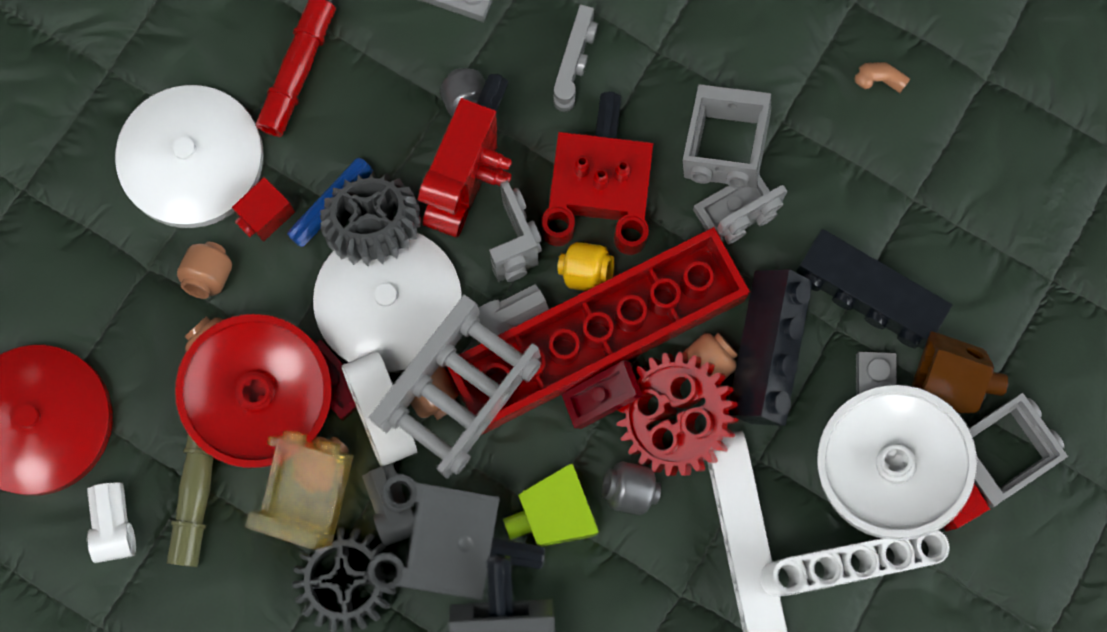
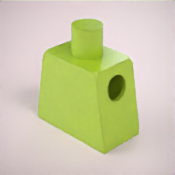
(553, 511)

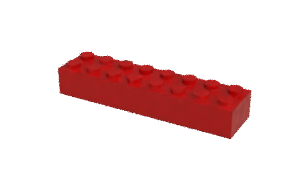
(611, 324)

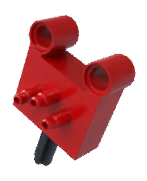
(465, 160)
(600, 180)

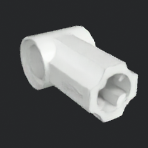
(111, 532)

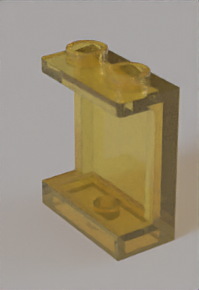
(303, 491)

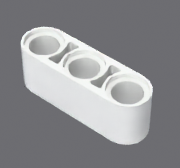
(368, 386)

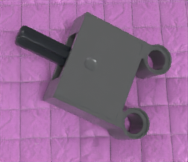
(449, 541)
(501, 612)

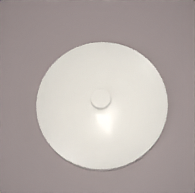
(189, 156)
(386, 304)
(897, 462)

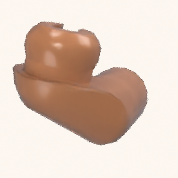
(881, 72)

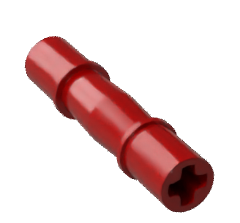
(295, 67)

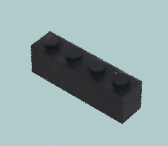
(873, 290)
(770, 347)

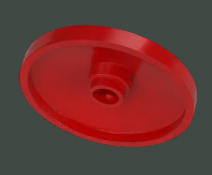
(251, 383)
(51, 419)

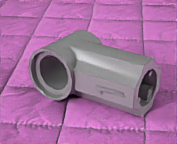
(512, 311)

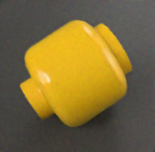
(585, 266)

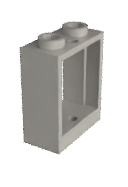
(727, 105)
(1045, 441)

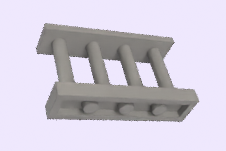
(441, 352)

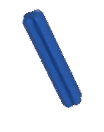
(310, 222)

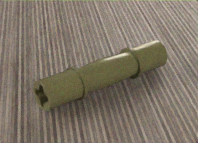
(191, 507)

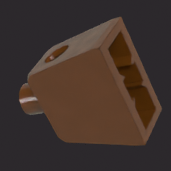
(958, 373)

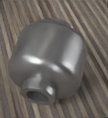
(461, 84)
(630, 488)

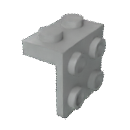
(738, 208)
(515, 257)

